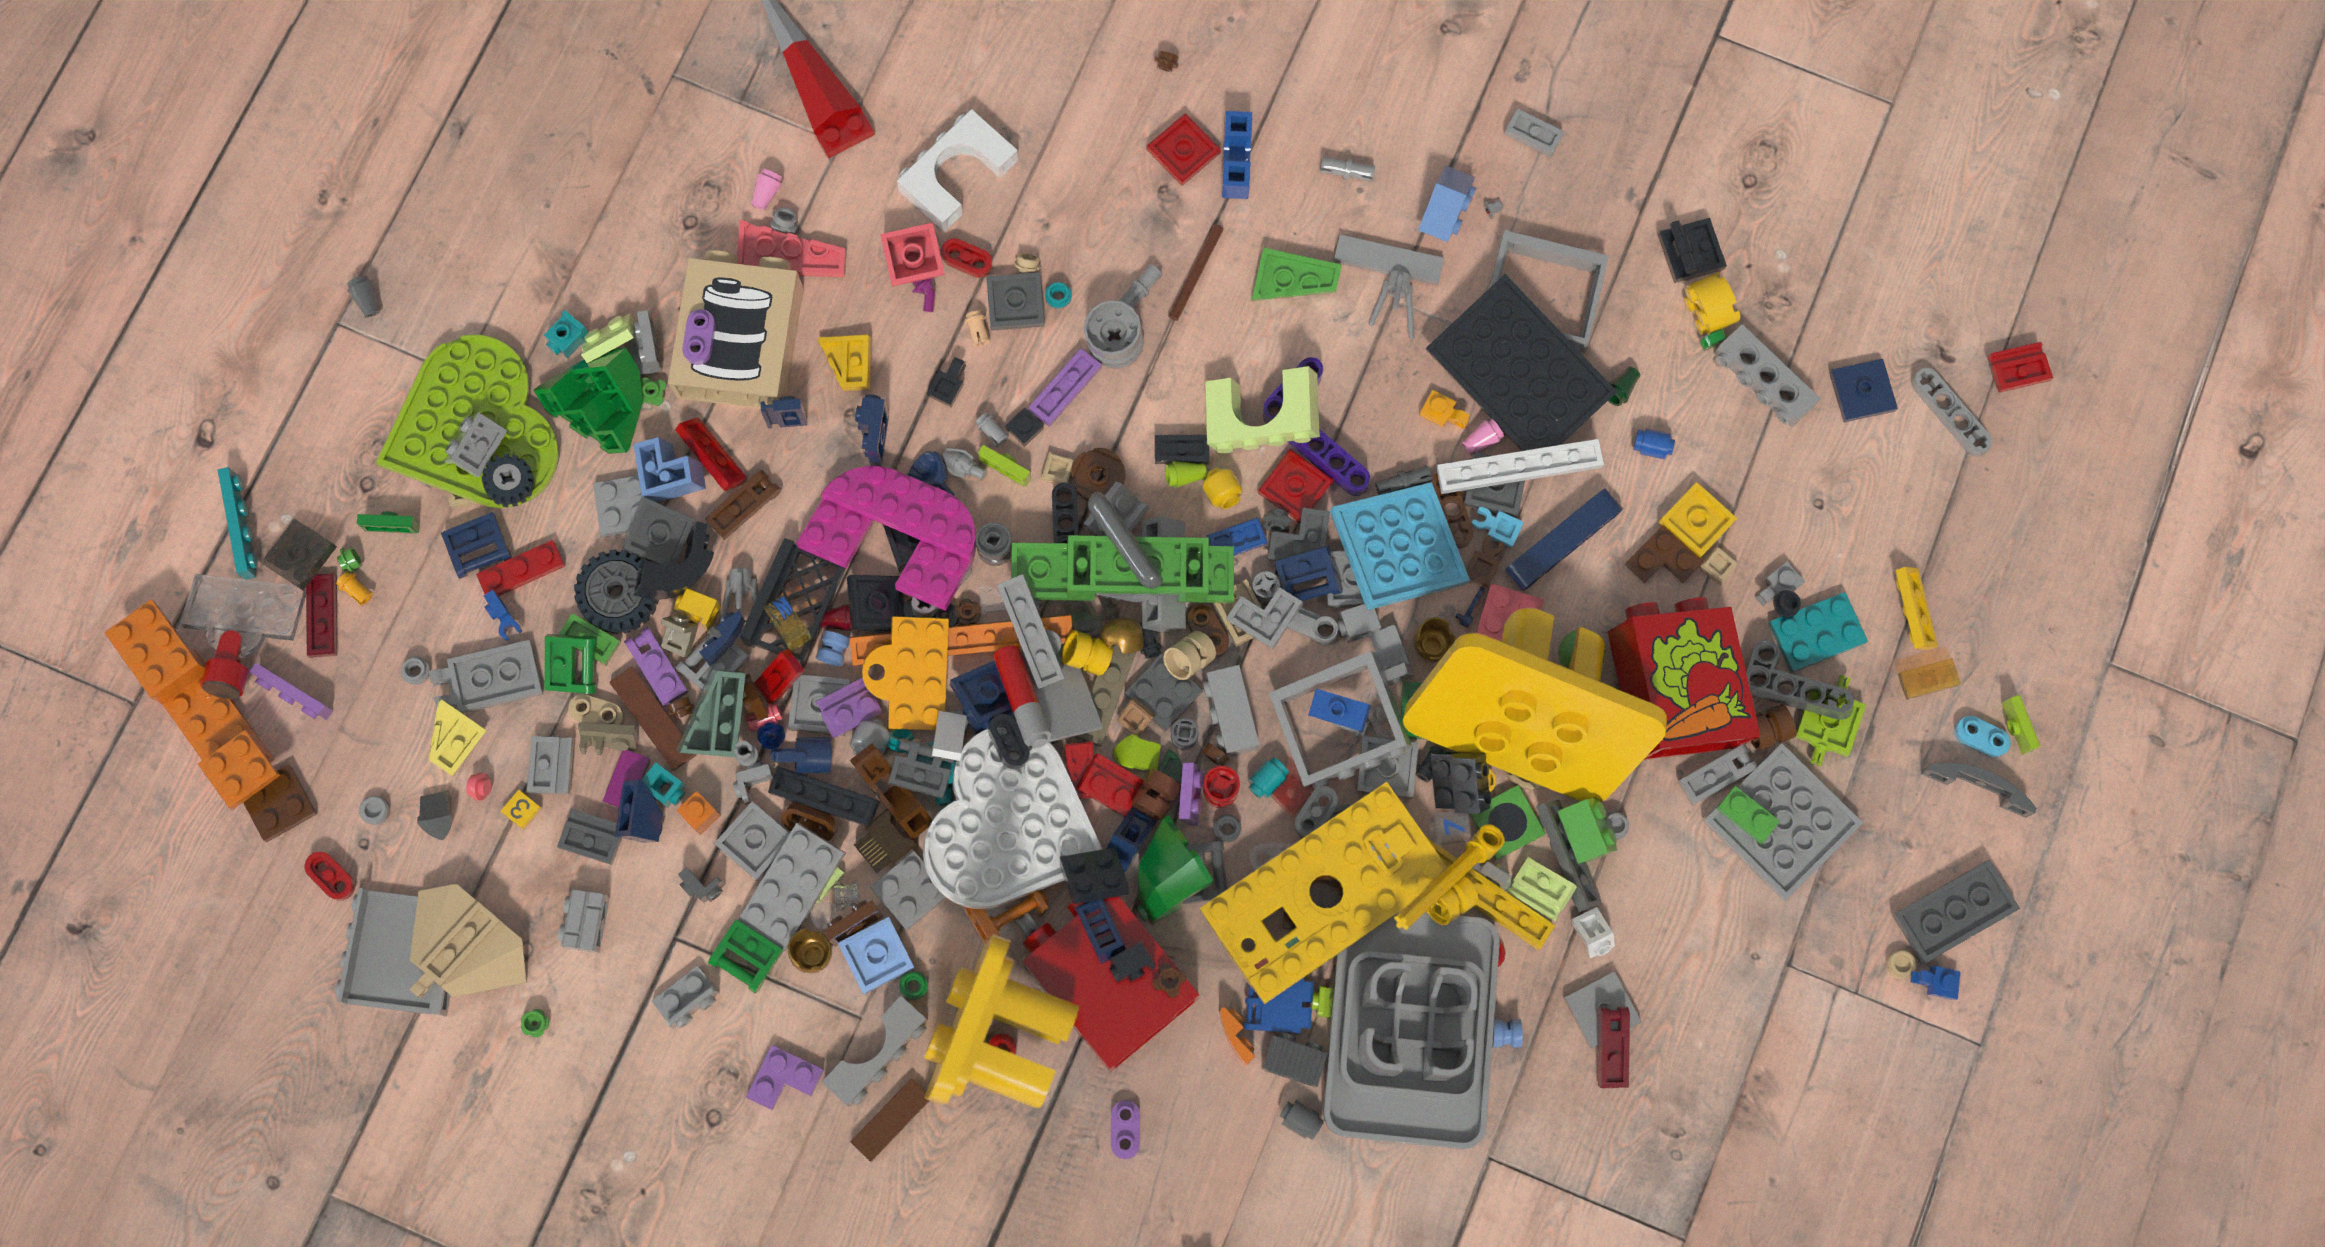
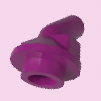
(926, 287)

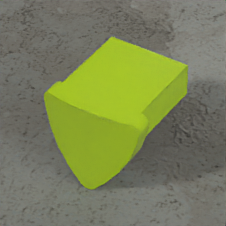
(1137, 753)

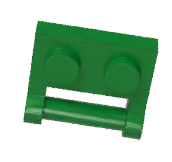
(560, 663)
(750, 947)

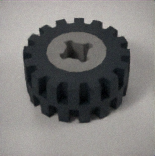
(511, 489)

